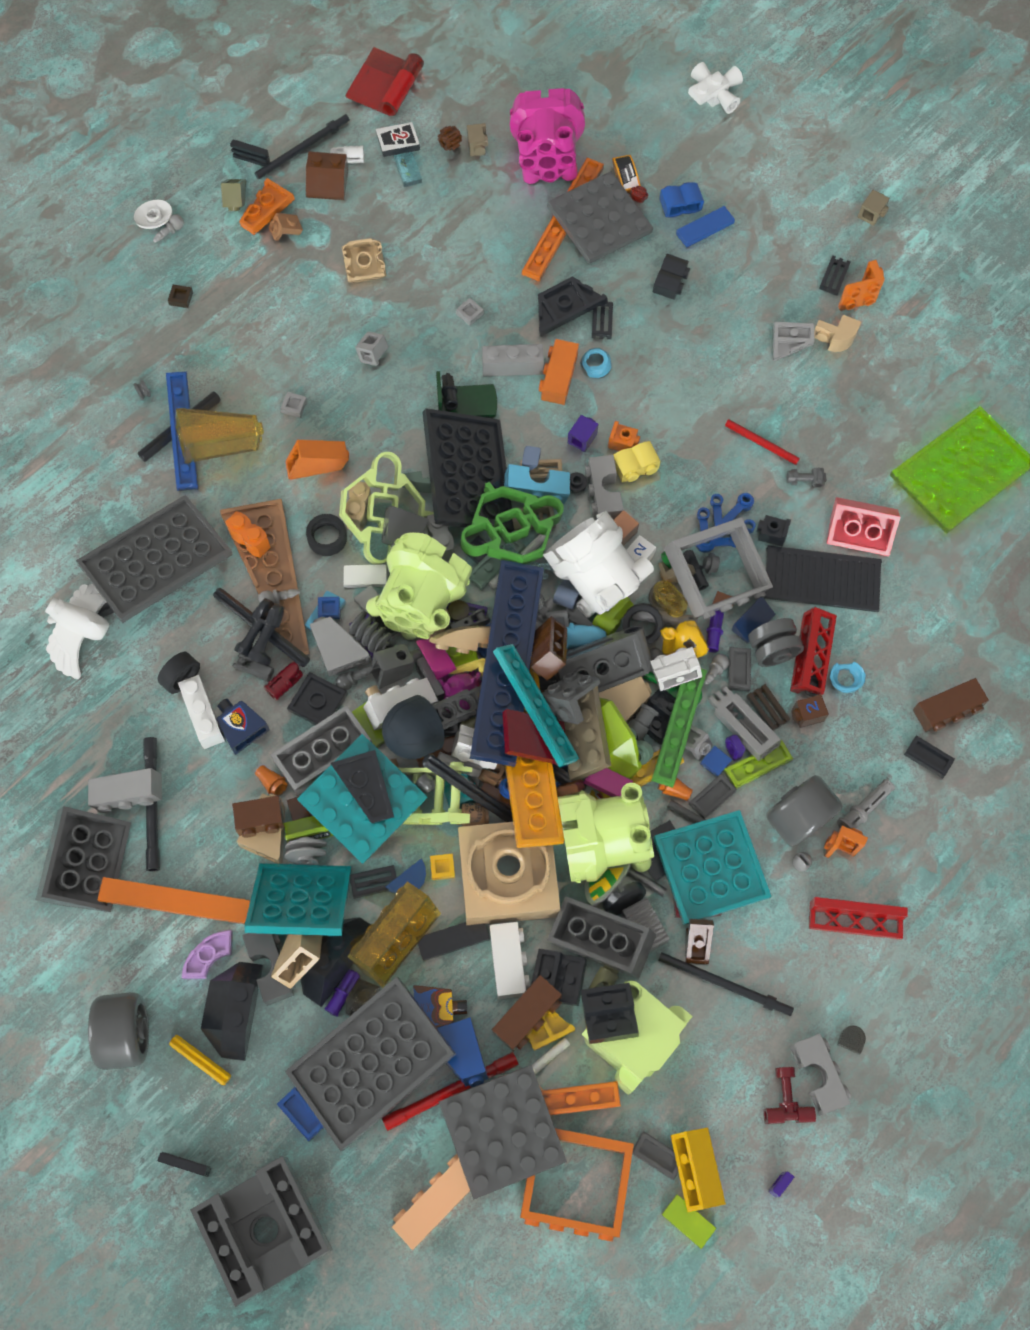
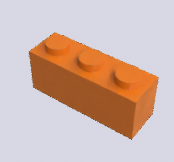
(559, 371)

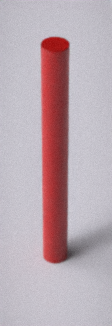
(762, 442)

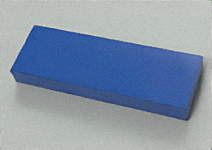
(705, 226)

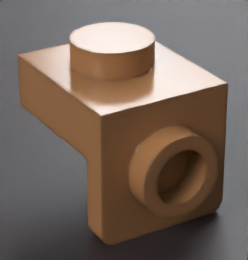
(284, 224)

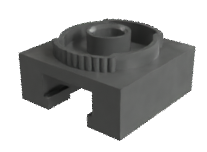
(230, 1223)

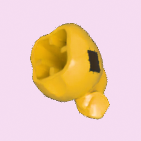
(684, 636)

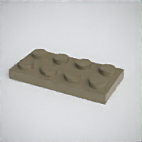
(588, 738)

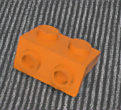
(846, 840)

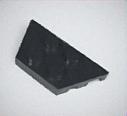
(565, 303)

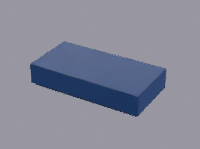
(300, 1114)

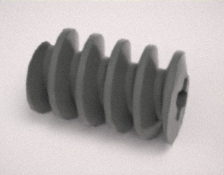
(369, 635)

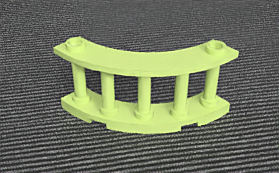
(437, 814)

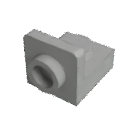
(698, 742)

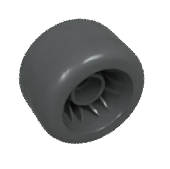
(804, 810)
(118, 1031)

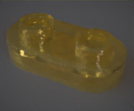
(672, 599)

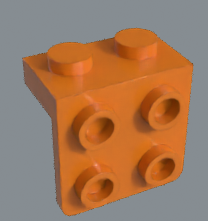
(865, 291)

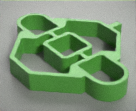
(531, 503)

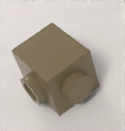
(874, 207)

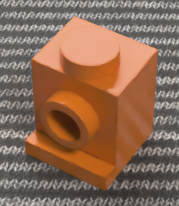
(623, 437)

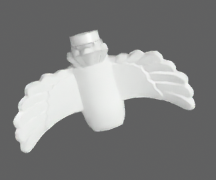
(74, 622)

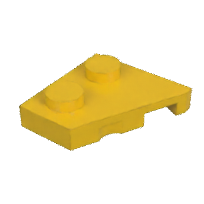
(552, 1030)

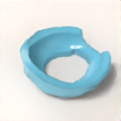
(597, 371)
(857, 672)

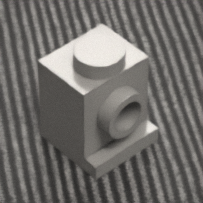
(371, 348)

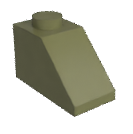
(233, 193)

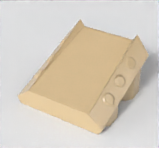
(363, 260)

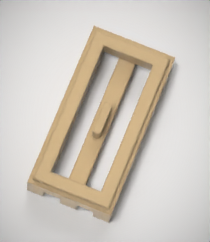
(541, 472)

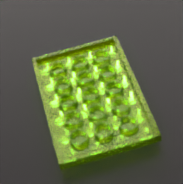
(962, 469)

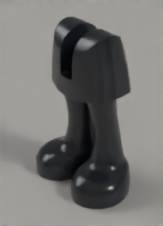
(269, 616)

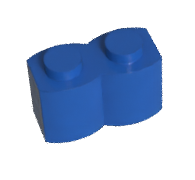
(681, 199)

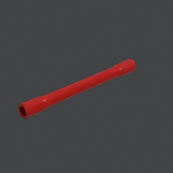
(404, 1114)

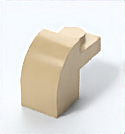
(838, 337)

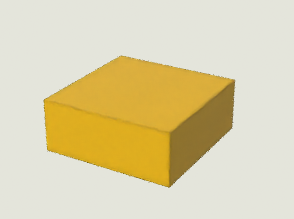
(442, 866)

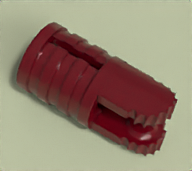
(283, 681)

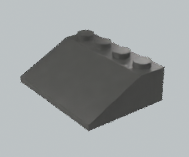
(78, 857)

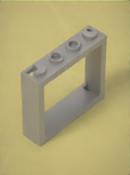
(749, 557)

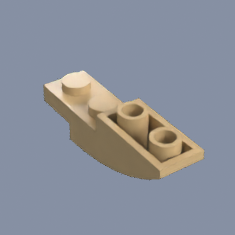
(462, 638)

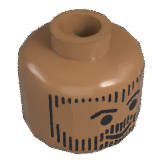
(478, 814)

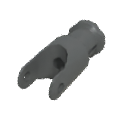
(643, 720)

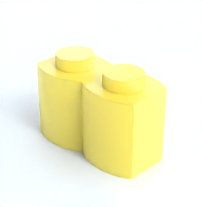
(636, 461)

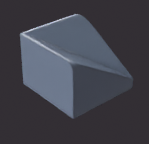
(531, 457)

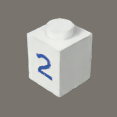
(641, 548)

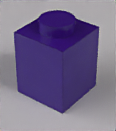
(583, 433)

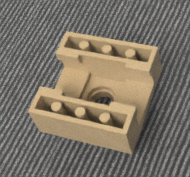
(503, 898)

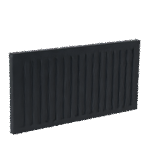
(823, 578)

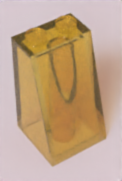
(216, 434)

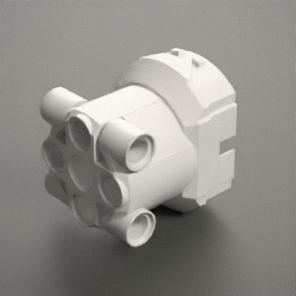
(597, 564)

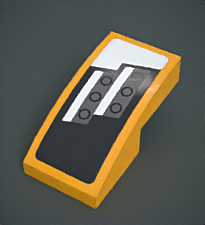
(626, 172)

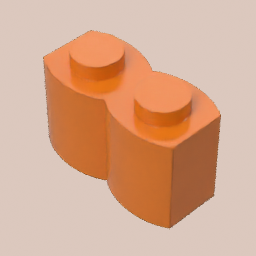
(248, 534)

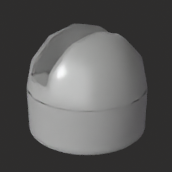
(799, 864)

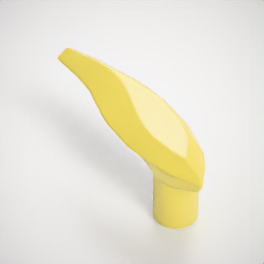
(473, 665)

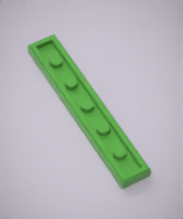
(678, 731)

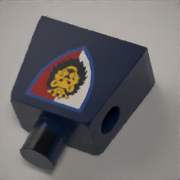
(240, 724)

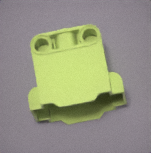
(656, 1041)

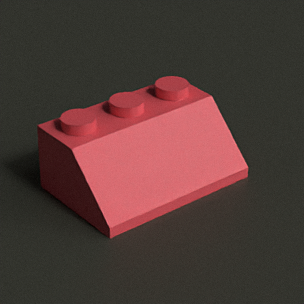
(863, 526)

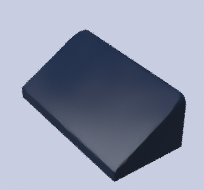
(754, 617)

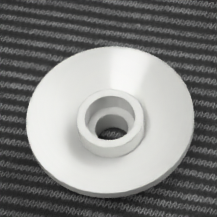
(153, 214)

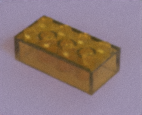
(394, 934)

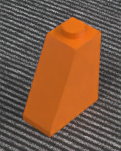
(316, 458)

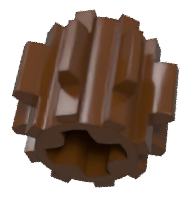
(449, 138)

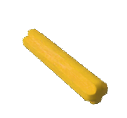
(200, 1060)

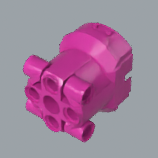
(547, 133)

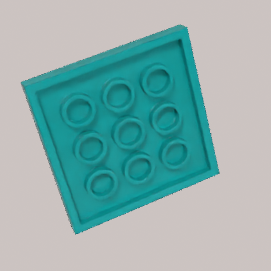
(343, 817)
(712, 867)
(298, 899)

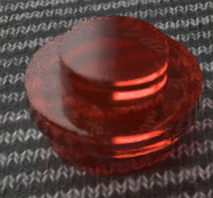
(638, 194)

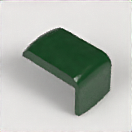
(471, 399)

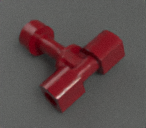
(788, 1109)

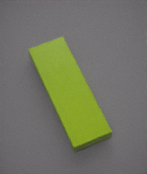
(751, 768)

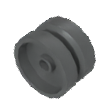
(776, 642)

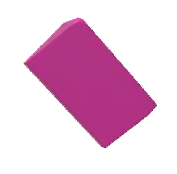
(436, 658)

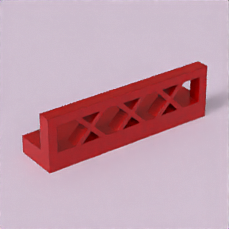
(805, 660)
(860, 909)

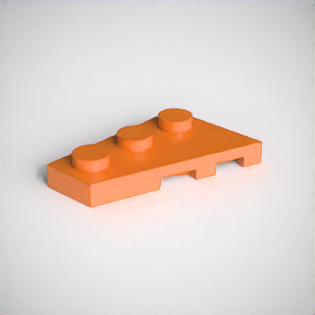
(269, 201)

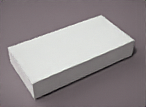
(365, 575)

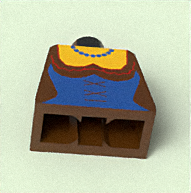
(439, 1004)

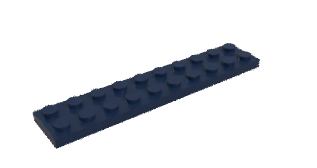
(515, 624)

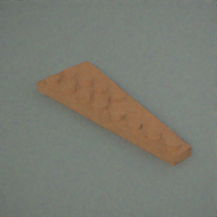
(275, 567)

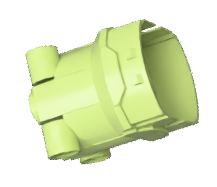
(419, 587)
(605, 832)

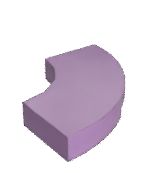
(206, 953)

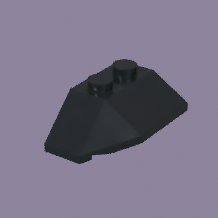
(334, 962)
(231, 1009)

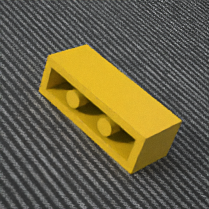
(698, 1169)

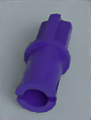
(715, 631)
(341, 993)

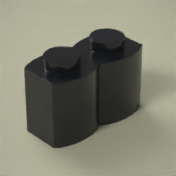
(671, 276)

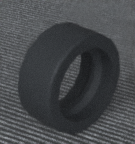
(326, 520)
(646, 608)
(176, 670)

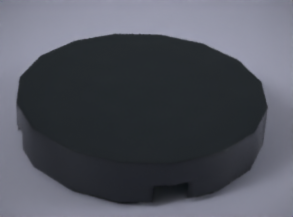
(630, 895)

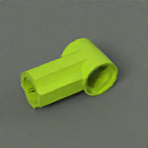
(611, 619)

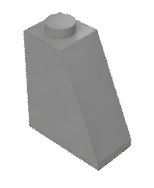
(337, 647)

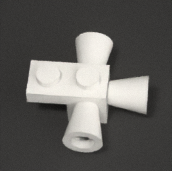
(715, 87)

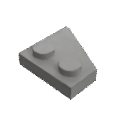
(791, 338)

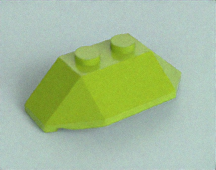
(620, 741)

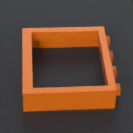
(583, 1228)

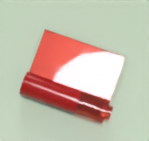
(385, 81)

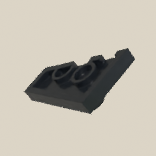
(366, 784)

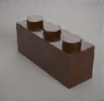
(549, 648)
(951, 705)
(527, 1014)

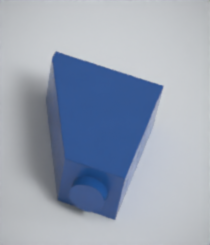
(468, 1061)

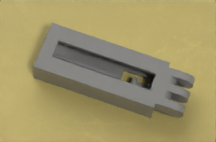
(751, 730)

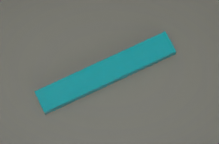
(536, 705)

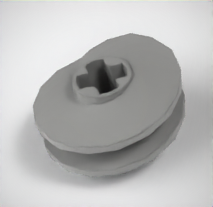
(303, 851)

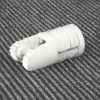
(355, 154)

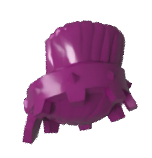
(458, 683)

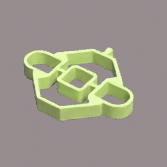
(370, 478)

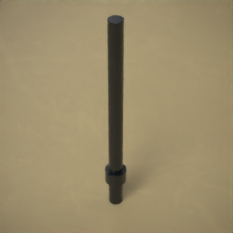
(331, 127)
(769, 1002)

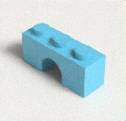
(556, 482)

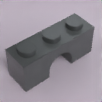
(266, 946)

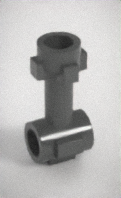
(817, 477)

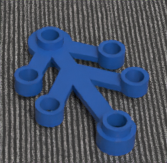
(718, 520)

